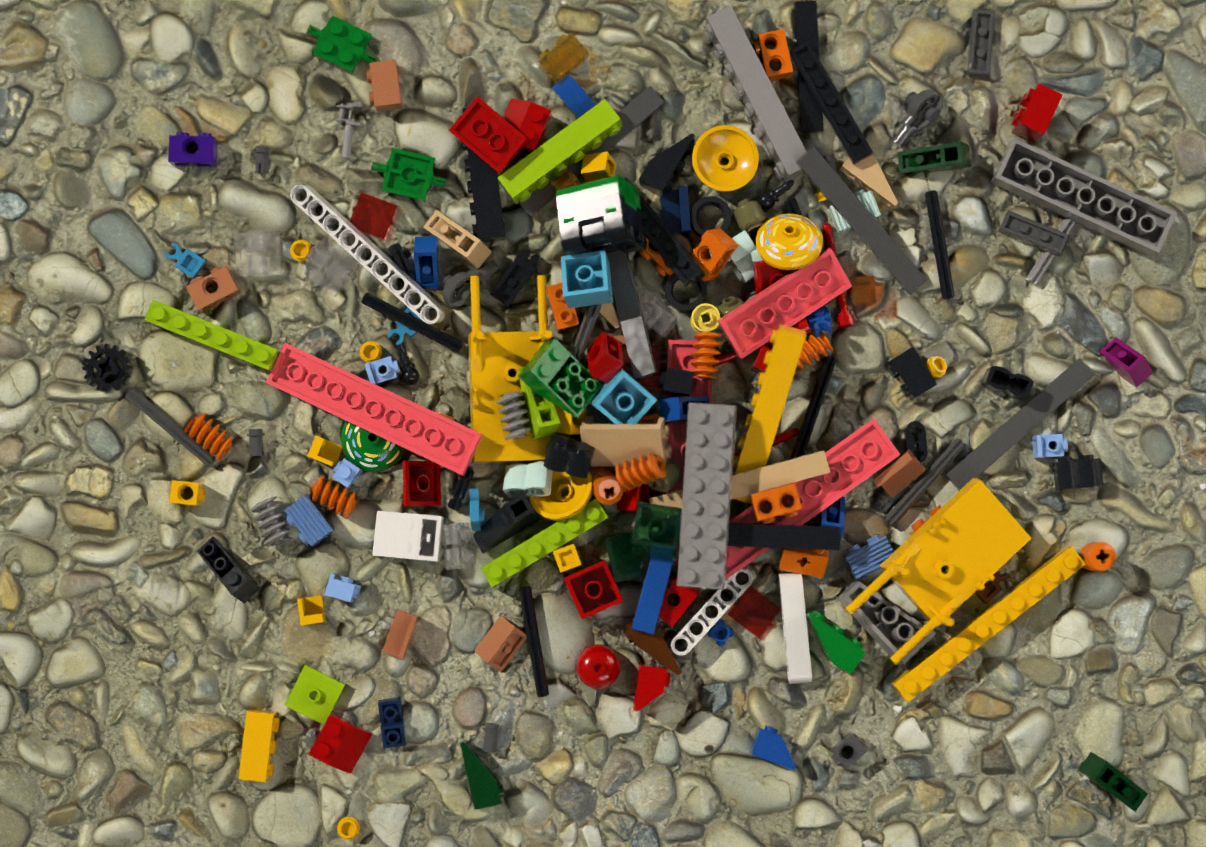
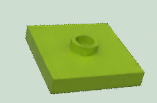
(314, 694)

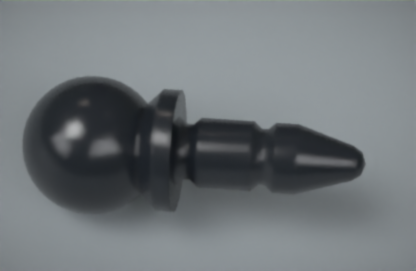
(768, 199)
(410, 375)

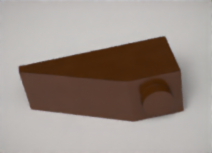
(653, 645)

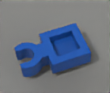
(820, 320)

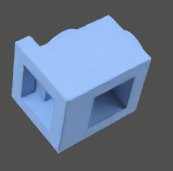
(373, 370)
(1041, 446)
(346, 473)
(342, 588)

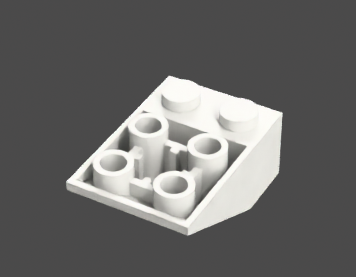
(408, 536)

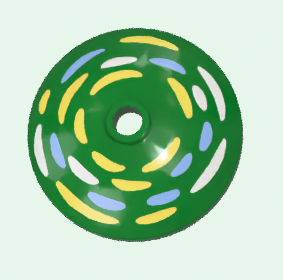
(366, 454)

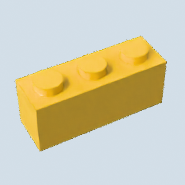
(258, 745)

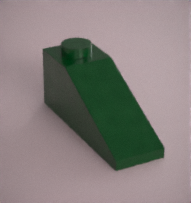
(935, 158)
(1113, 781)
(482, 782)

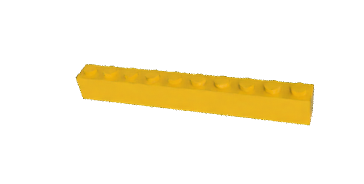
(988, 623)

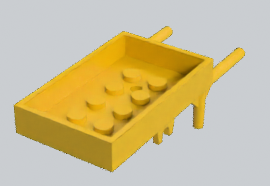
(489, 362)
(969, 537)

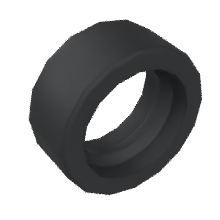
(706, 201)
(684, 308)

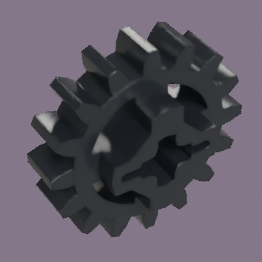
(110, 360)

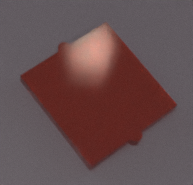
(373, 215)
(754, 611)

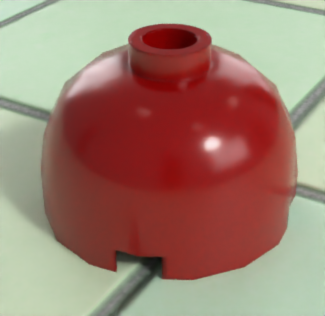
(598, 666)

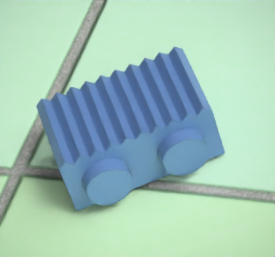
(309, 520)
(867, 558)

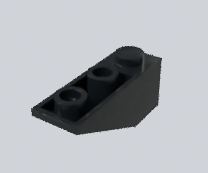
(663, 168)
(506, 522)
(228, 570)

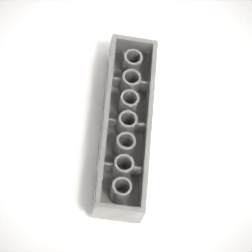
(755, 92)
(1083, 197)
(706, 495)

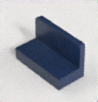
(676, 211)

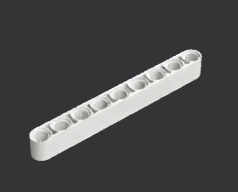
(357, 251)

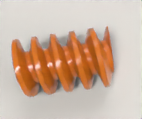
(813, 348)
(705, 355)
(209, 436)
(641, 471)
(605, 486)
(335, 497)
(1106, 558)

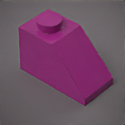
(1126, 362)

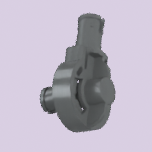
(919, 114)
(455, 285)

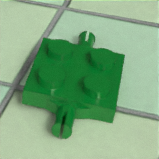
(341, 44)
(408, 174)

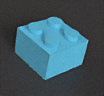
(586, 279)
(623, 399)

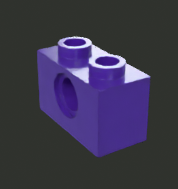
(204, 157)

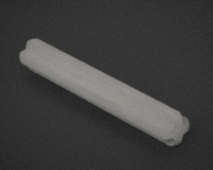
(1046, 257)

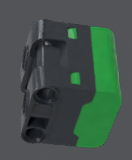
(601, 217)

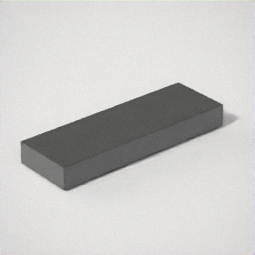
(980, 43)
(1034, 233)

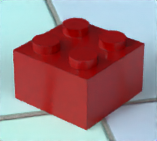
(1035, 115)
(593, 589)

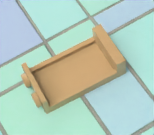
(625, 441)

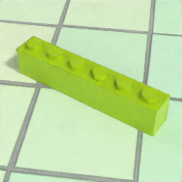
(560, 151)
(212, 335)
(543, 543)

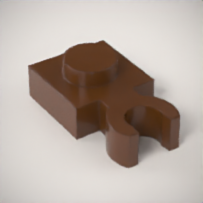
(992, 587)

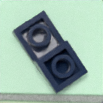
(392, 722)

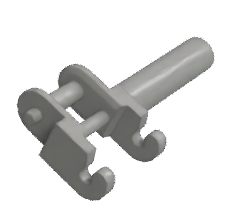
(348, 130)

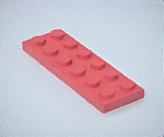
(784, 303)

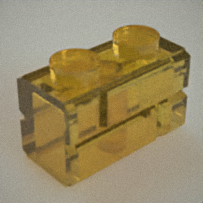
(562, 58)

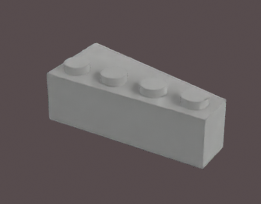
(884, 621)

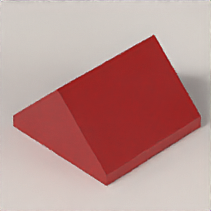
(421, 483)

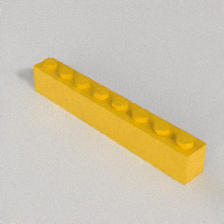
(769, 401)

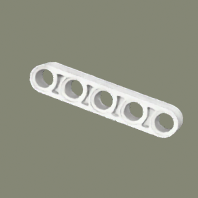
(700, 616)
(795, 628)

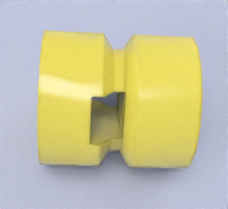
(705, 318)

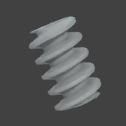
(513, 415)
(270, 522)

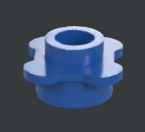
(720, 639)

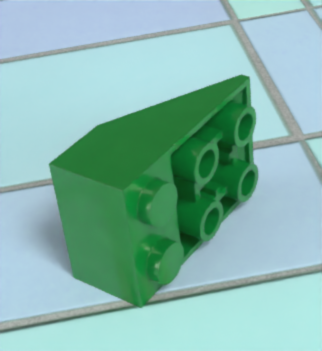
(560, 378)
(837, 648)

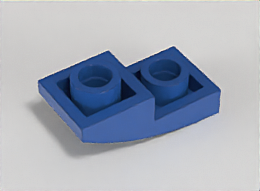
(573, 95)

